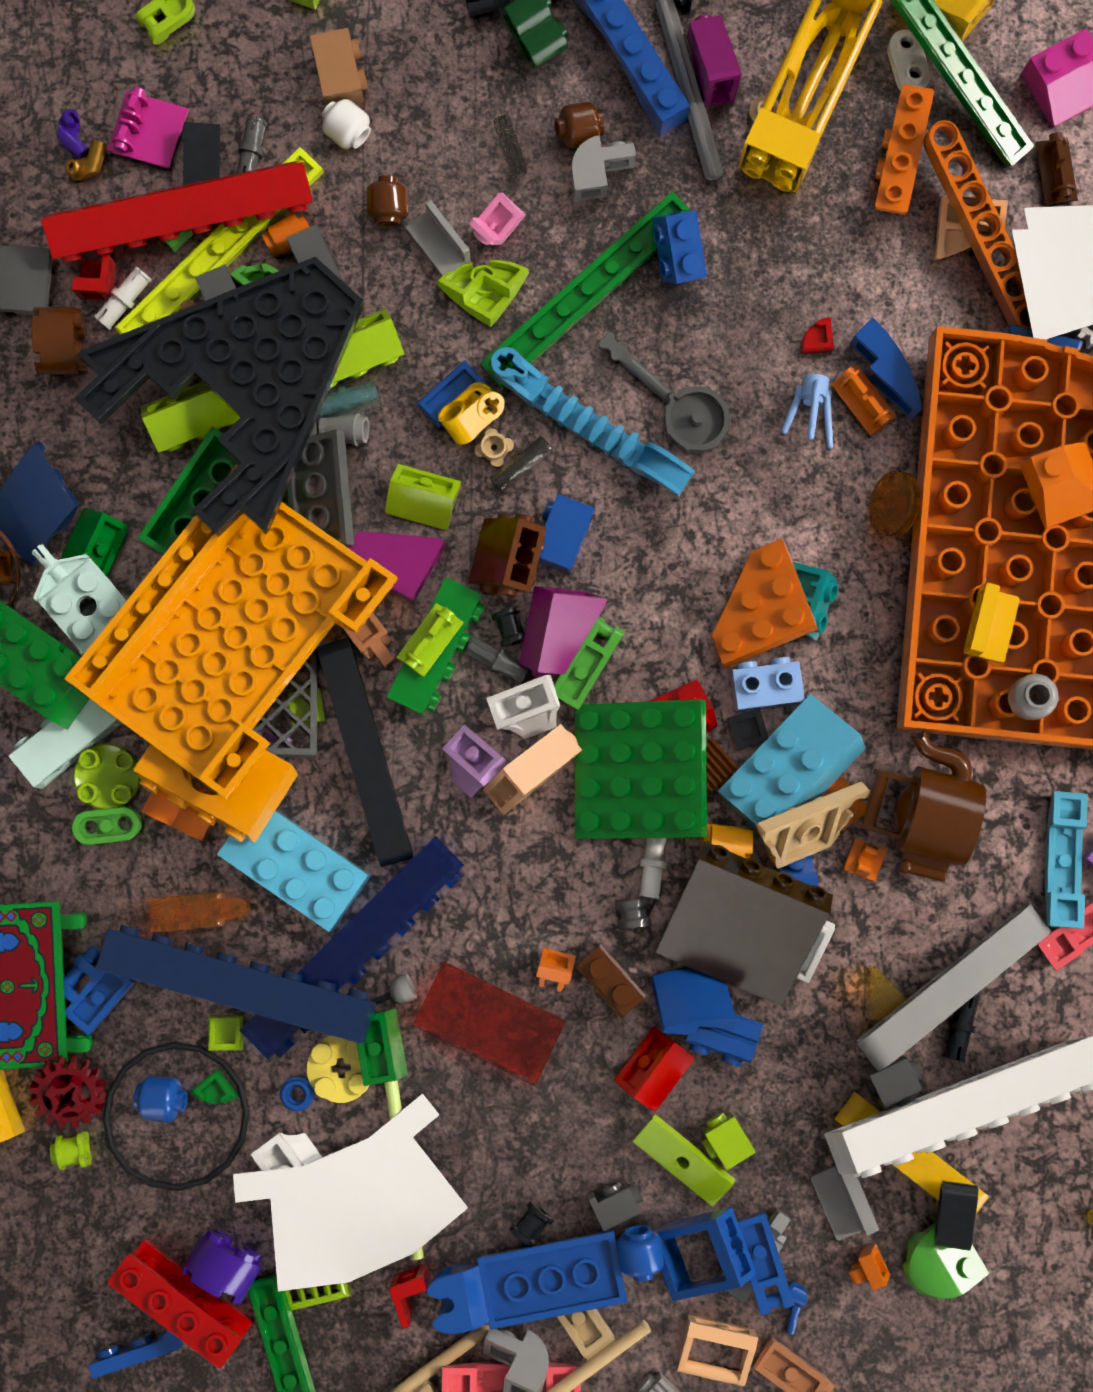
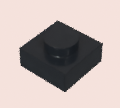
(747, 729)

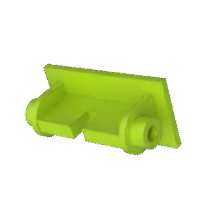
(430, 639)

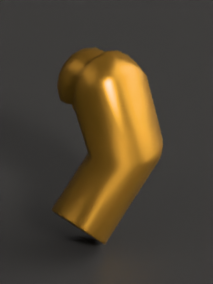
(89, 165)

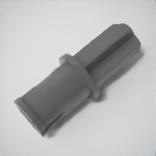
(496, 660)

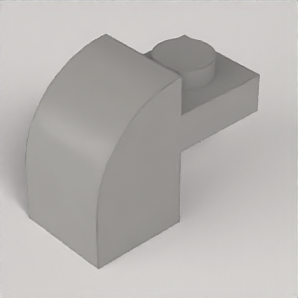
(593, 162)
(526, 1359)

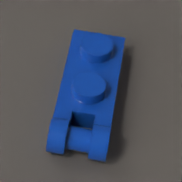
(767, 1263)
(141, 1349)

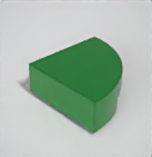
(215, 1089)

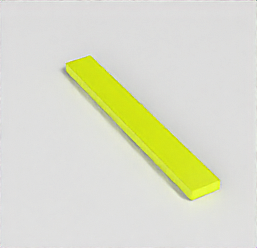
(216, 250)

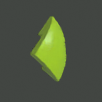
(484, 289)

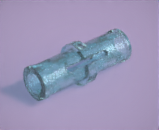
(349, 398)

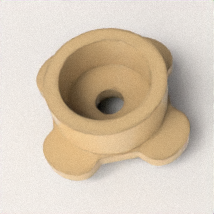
(492, 438)

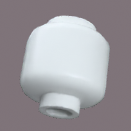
(345, 124)

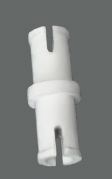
(122, 297)
(653, 866)

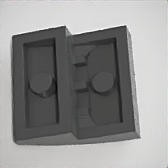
(24, 279)

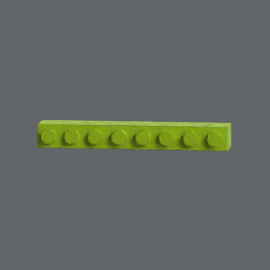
(200, 409)

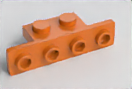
(904, 149)

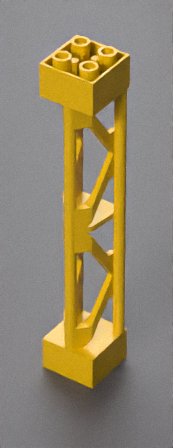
(783, 142)

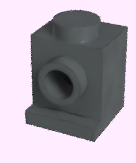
(615, 1204)

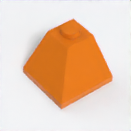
(1061, 483)

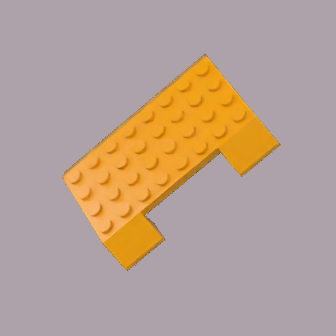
(223, 635)

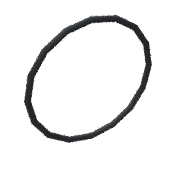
(177, 1187)

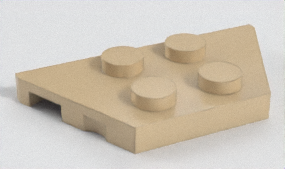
(809, 827)

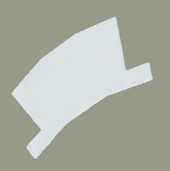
(355, 1204)

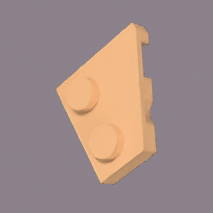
(950, 235)

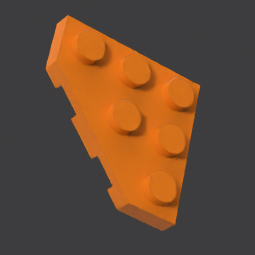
(764, 607)

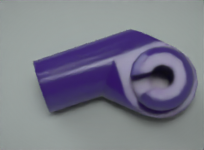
(69, 134)

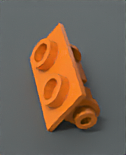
(863, 400)

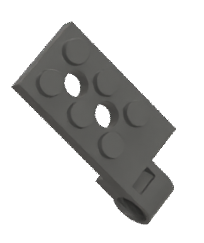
(324, 459)

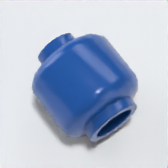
(160, 1098)
(640, 1252)

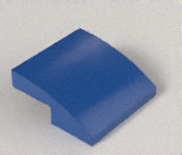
(691, 1000)

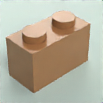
(337, 66)

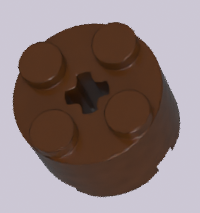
(57, 339)

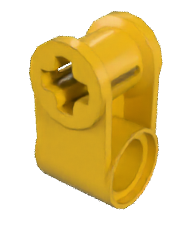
(469, 413)

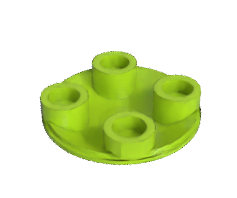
(106, 776)

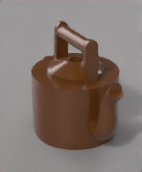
(934, 814)

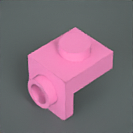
(497, 221)

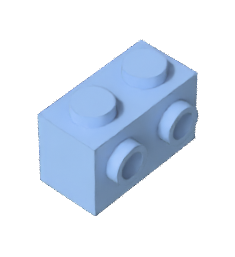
(766, 685)

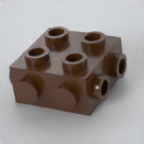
(507, 555)

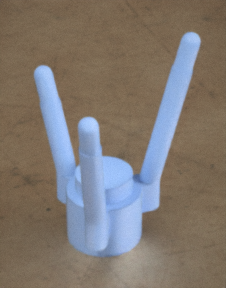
(815, 394)

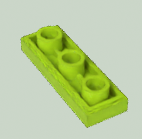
(695, 1171)

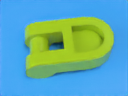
(176, 15)

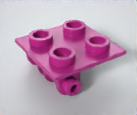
(147, 129)

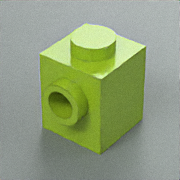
(726, 1140)

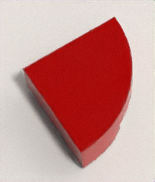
(818, 338)

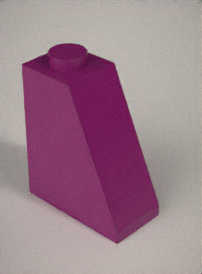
(713, 60)
(404, 556)
(557, 628)

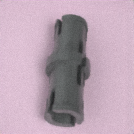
(251, 147)

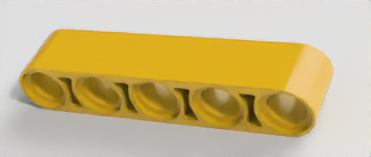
(925, 1168)

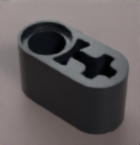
(956, 1215)

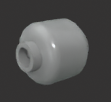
(1043, 701)

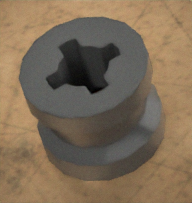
(633, 913)

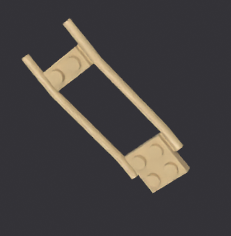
(585, 1329)

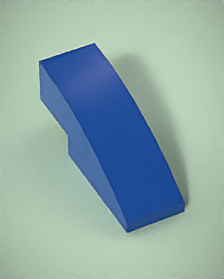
(888, 367)

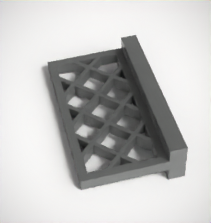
(311, 732)

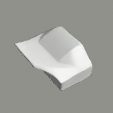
(526, 708)
(286, 1152)

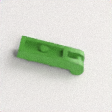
(587, 665)

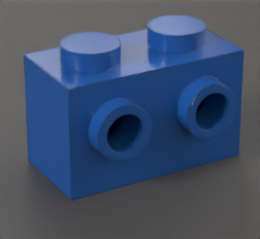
(679, 246)

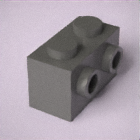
(894, 1083)

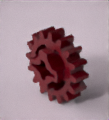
(75, 1105)

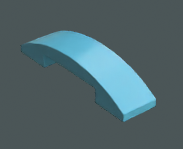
(1064, 860)

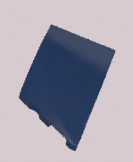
(35, 504)

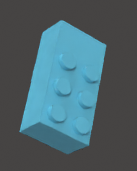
(793, 763)
(299, 870)

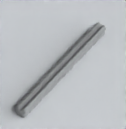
(689, 87)

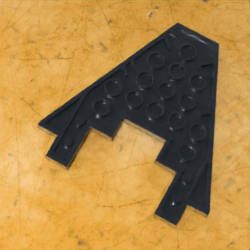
(263, 353)

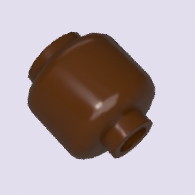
(579, 123)
(387, 201)

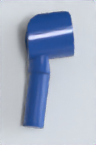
(800, 1299)

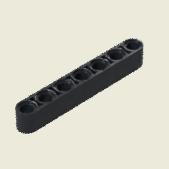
(365, 752)

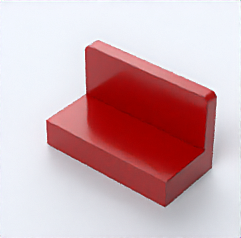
(654, 1069)
(405, 1285)

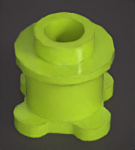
(71, 1151)

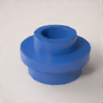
(287, 1098)

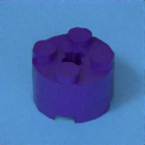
(221, 1266)

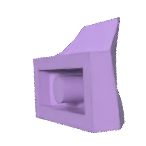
(472, 761)

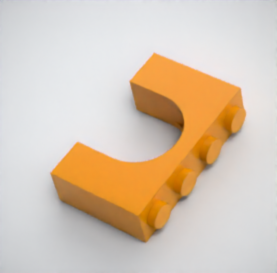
(244, 811)

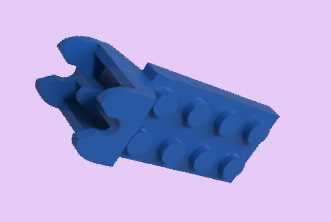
(530, 1284)

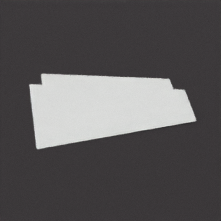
(1057, 268)

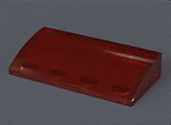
(489, 1023)

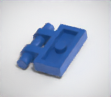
(98, 996)

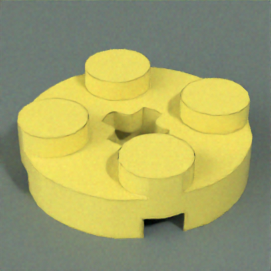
(328, 1083)

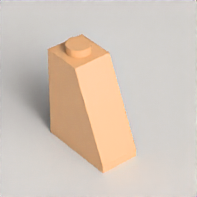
(532, 769)

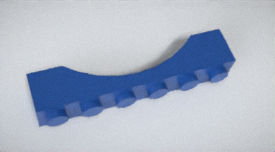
(649, 77)

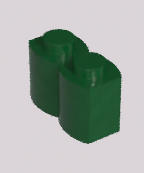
(535, 29)

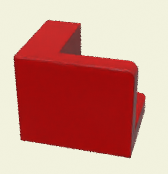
(95, 280)

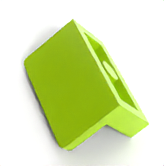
(421, 496)

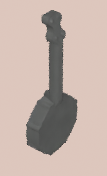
(694, 416)

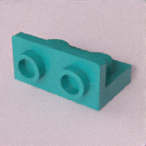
(820, 590)

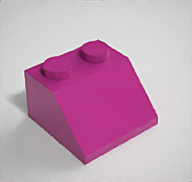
(1062, 78)

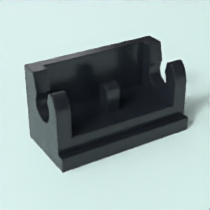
(201, 152)

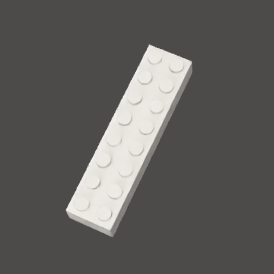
(963, 1107)

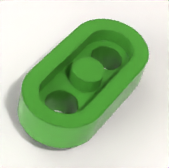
(108, 825)

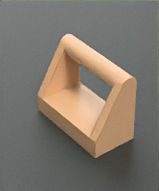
(719, 1333)

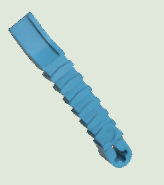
(644, 460)

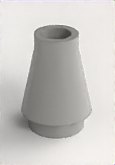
(354, 427)

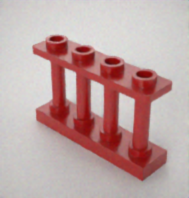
(193, 1315)

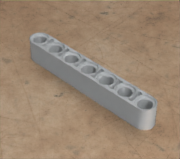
(953, 987)

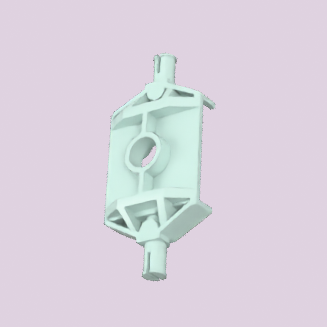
(66, 585)

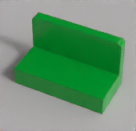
(97, 537)
(383, 1053)

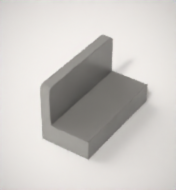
(438, 240)
(843, 1203)

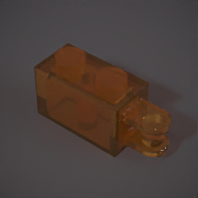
(194, 911)

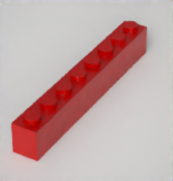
(177, 209)

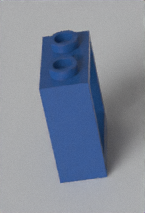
(727, 1243)

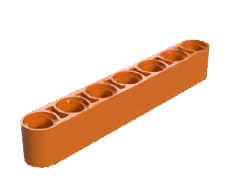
(969, 217)

